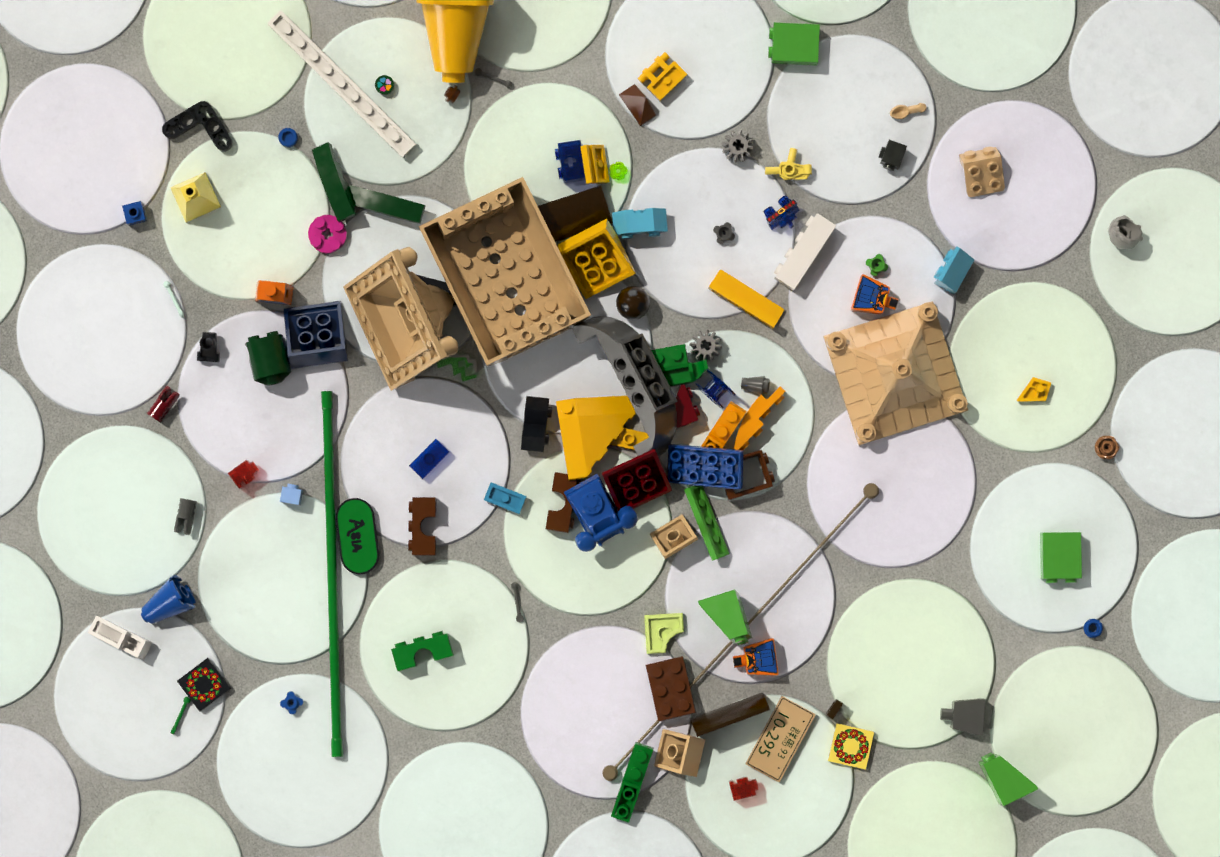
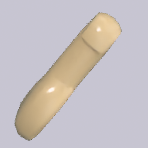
(903, 111)

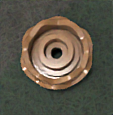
(1112, 444)

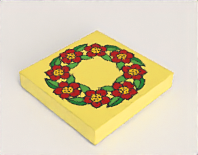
(851, 746)

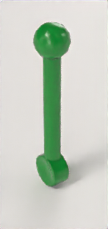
(186, 700)

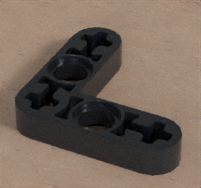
(197, 119)

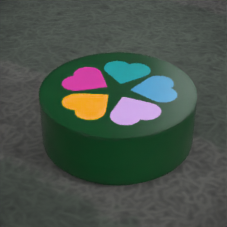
(384, 85)

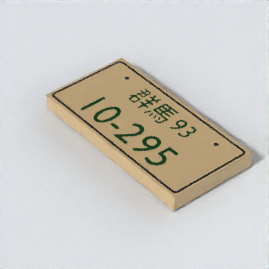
(780, 739)

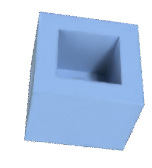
(291, 494)

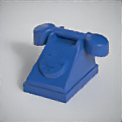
(597, 513)

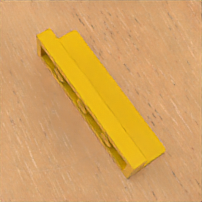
(746, 299)

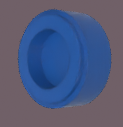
(288, 137)

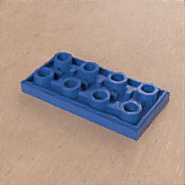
(705, 466)

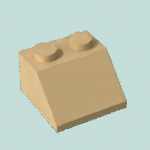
(679, 753)

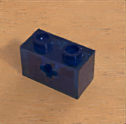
(565, 151)

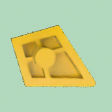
(1035, 391)

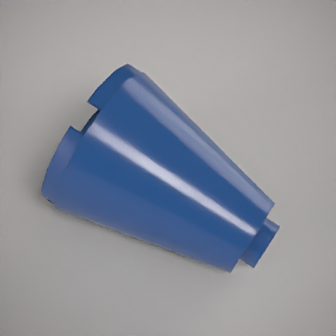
(168, 601)

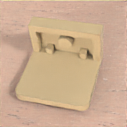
(982, 171)

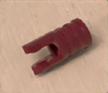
(160, 407)

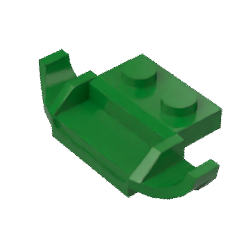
(676, 366)

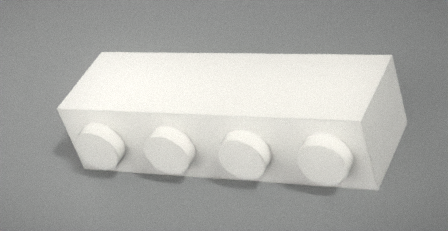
(805, 251)

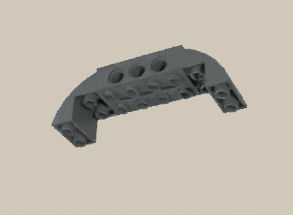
(639, 376)

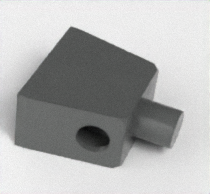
(966, 715)

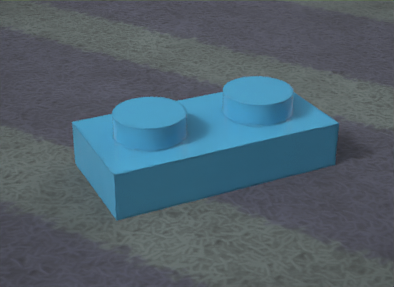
(505, 498)

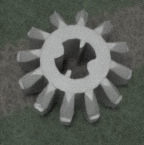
(732, 149)
(707, 339)

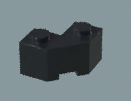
(535, 424)

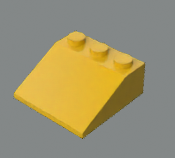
(596, 258)

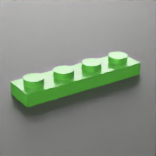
(706, 522)

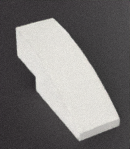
(120, 637)

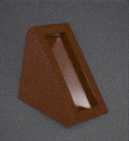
(637, 104)

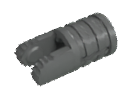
(185, 511)

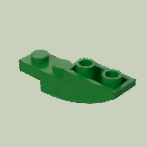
(632, 782)

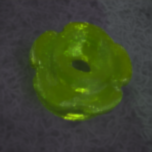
(623, 171)

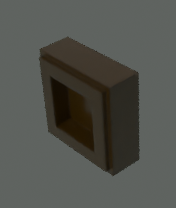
(833, 710)

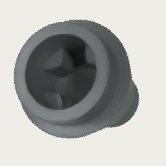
(756, 384)

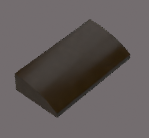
(575, 213)
(729, 714)

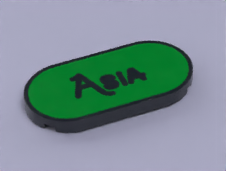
(357, 536)

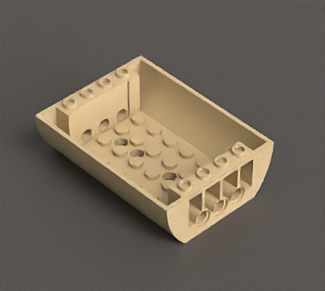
(527, 264)

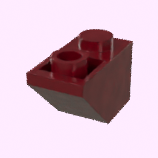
(685, 410)

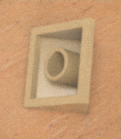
(673, 536)

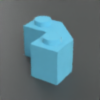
(647, 221)

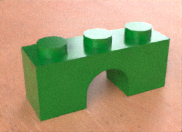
(405, 654)

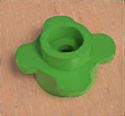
(871, 263)

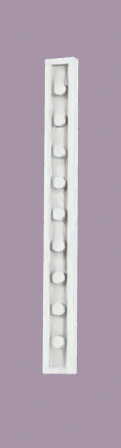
(341, 83)

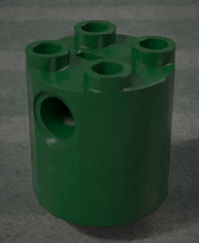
(268, 358)

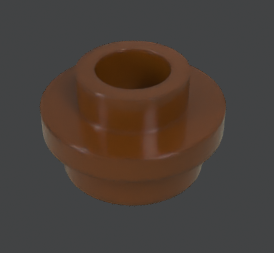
(452, 93)

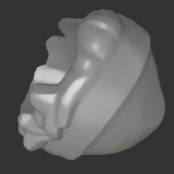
(1124, 233)

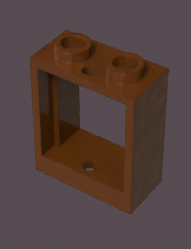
(768, 476)

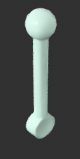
(167, 284)

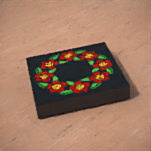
(203, 684)

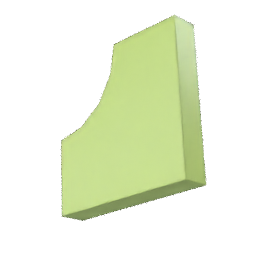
(661, 629)

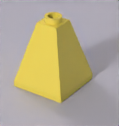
(200, 202)

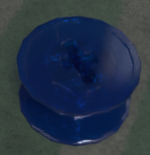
(714, 390)

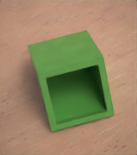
(728, 615)
(1004, 779)

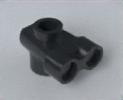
(208, 352)

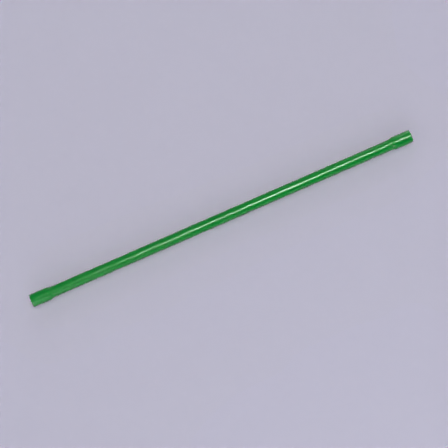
(336, 741)

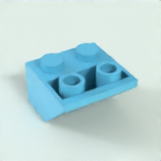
(954, 271)

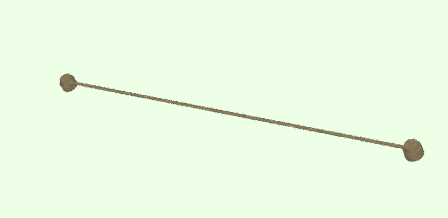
(870, 491)

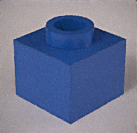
(139, 217)

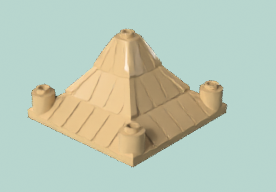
(401, 317)
(895, 373)

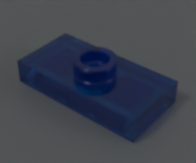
(429, 458)

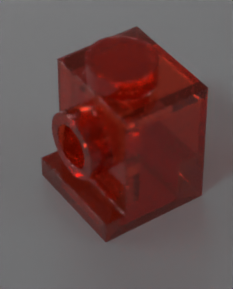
(244, 473)
(743, 788)

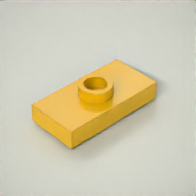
(629, 438)

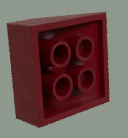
(637, 481)

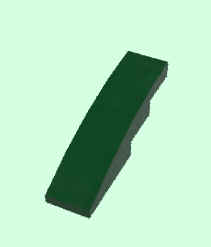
(333, 182)
(387, 204)

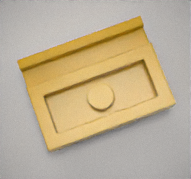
(595, 164)

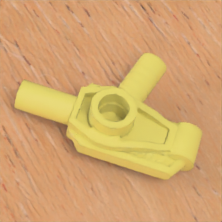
(790, 170)

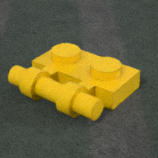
(666, 80)

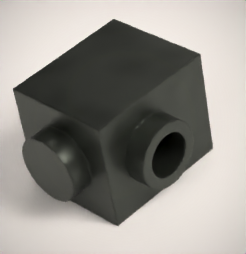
(892, 155)

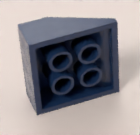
(315, 334)

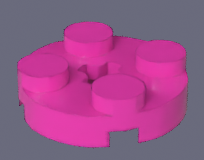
(318, 240)

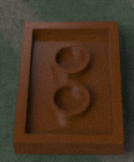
(670, 688)

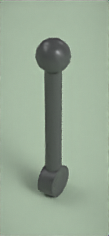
(478, 72)
(519, 618)

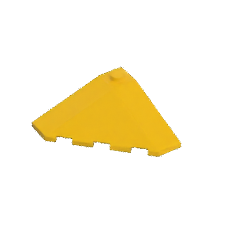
(589, 428)

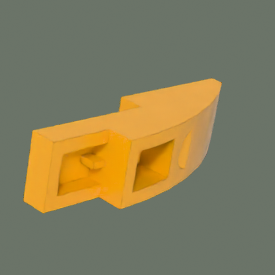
(751, 424)
(724, 426)

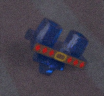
(784, 215)

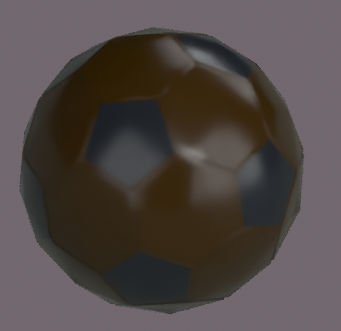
(633, 302)

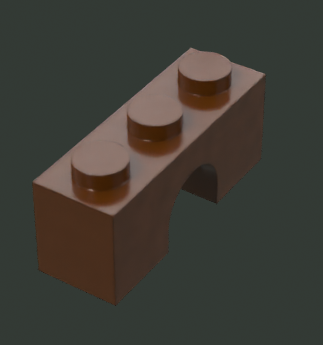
(421, 508)
(561, 519)

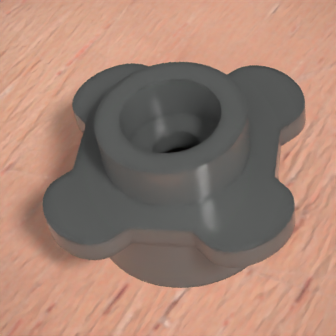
(728, 236)

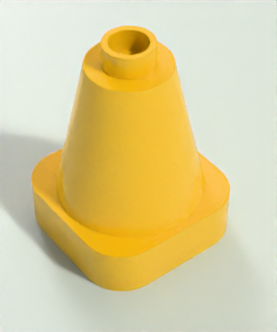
(454, 34)

